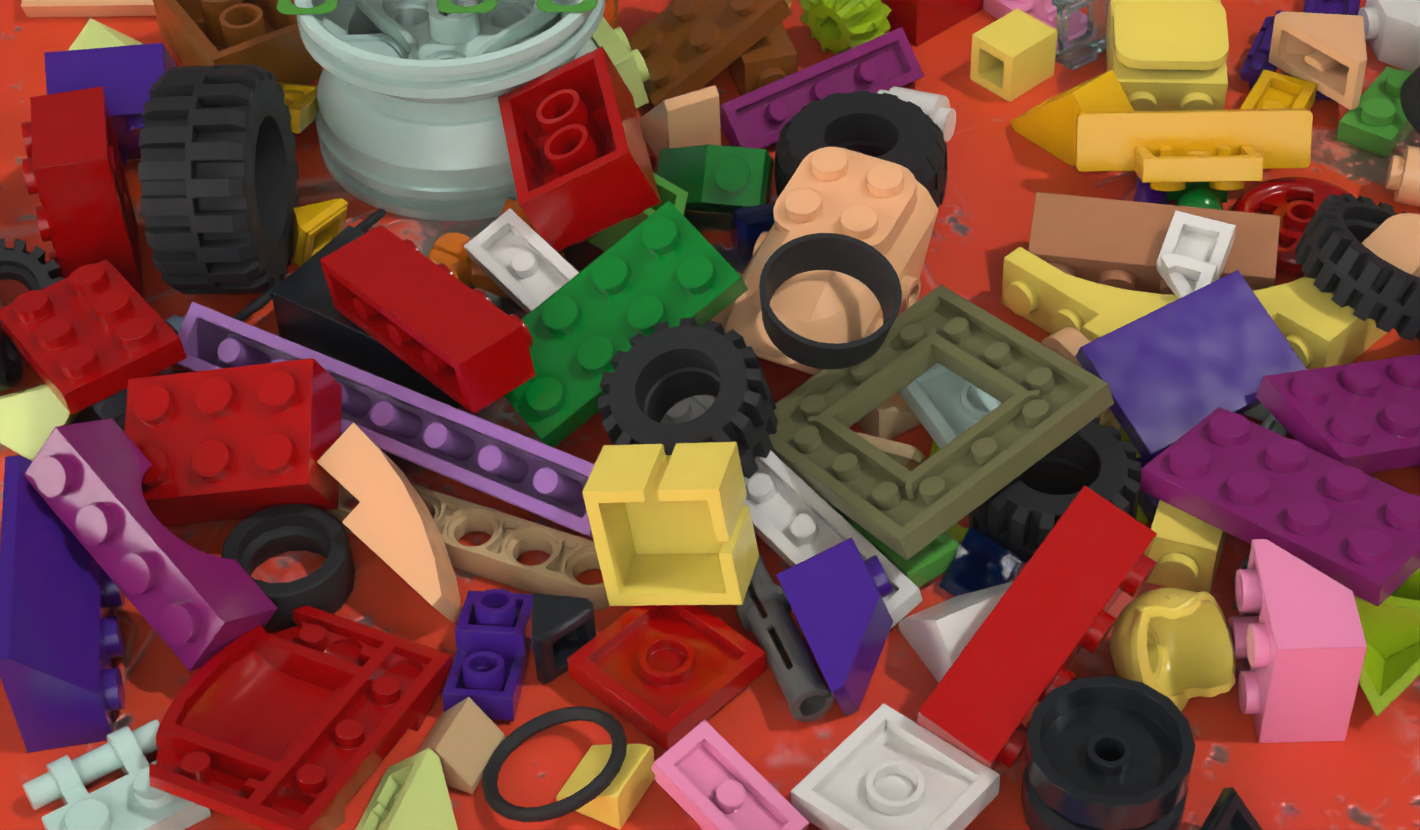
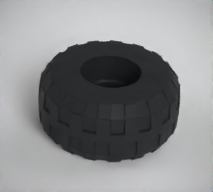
(868, 125)

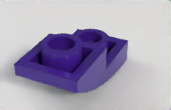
(491, 652)

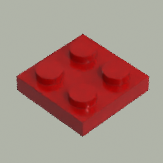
(667, 668)

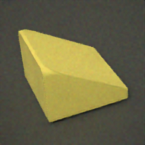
(623, 793)

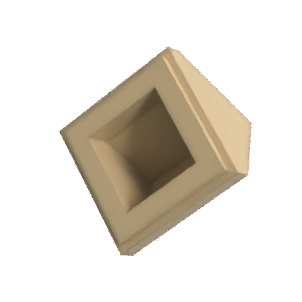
(464, 742)

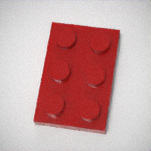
(90, 335)

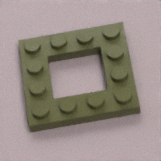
(1041, 407)

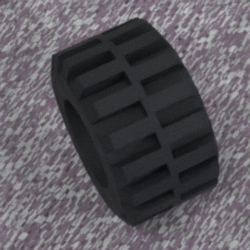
(686, 364)
(1035, 500)

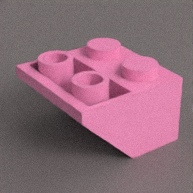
(1296, 648)

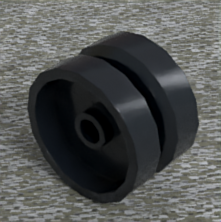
(1106, 758)

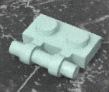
(120, 805)

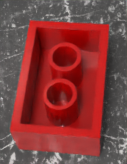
(577, 150)
(80, 183)
(235, 439)

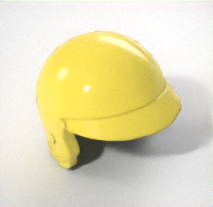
(1175, 644)

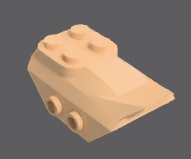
(846, 196)

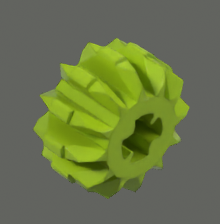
(845, 23)

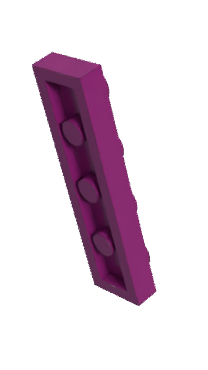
(875, 65)

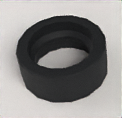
(295, 529)

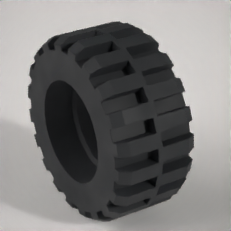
(218, 179)

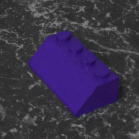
(55, 625)

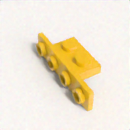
(1194, 144)

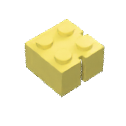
(671, 524)

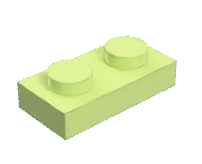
(626, 61)

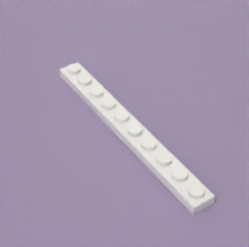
(781, 505)

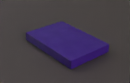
(1188, 362)

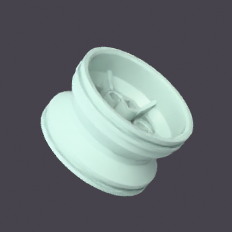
(415, 94)

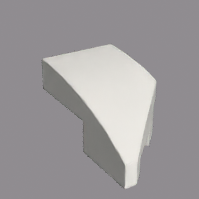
(1194, 252)

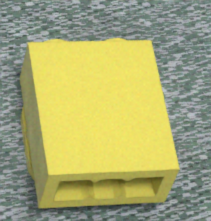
(1169, 53)

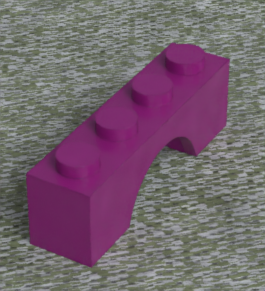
(189, 597)

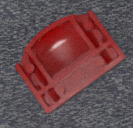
(294, 720)

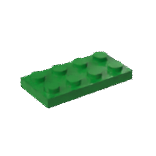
(645, 278)

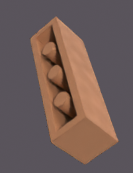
(1121, 240)

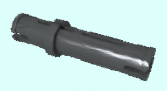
(801, 684)

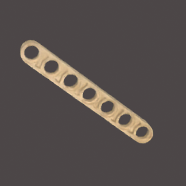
(509, 540)

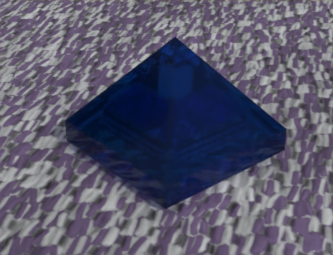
(980, 565)

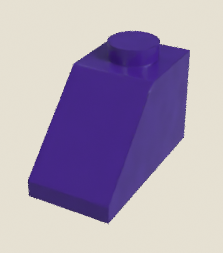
(841, 616)

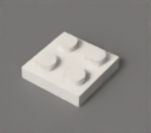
(895, 779)

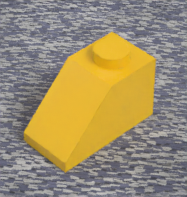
(1054, 120)

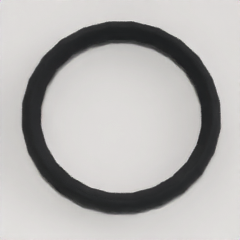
(578, 799)

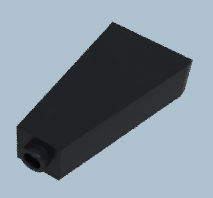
(309, 319)

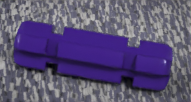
(1259, 54)

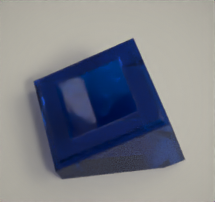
(748, 225)

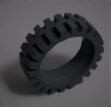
(1355, 275)

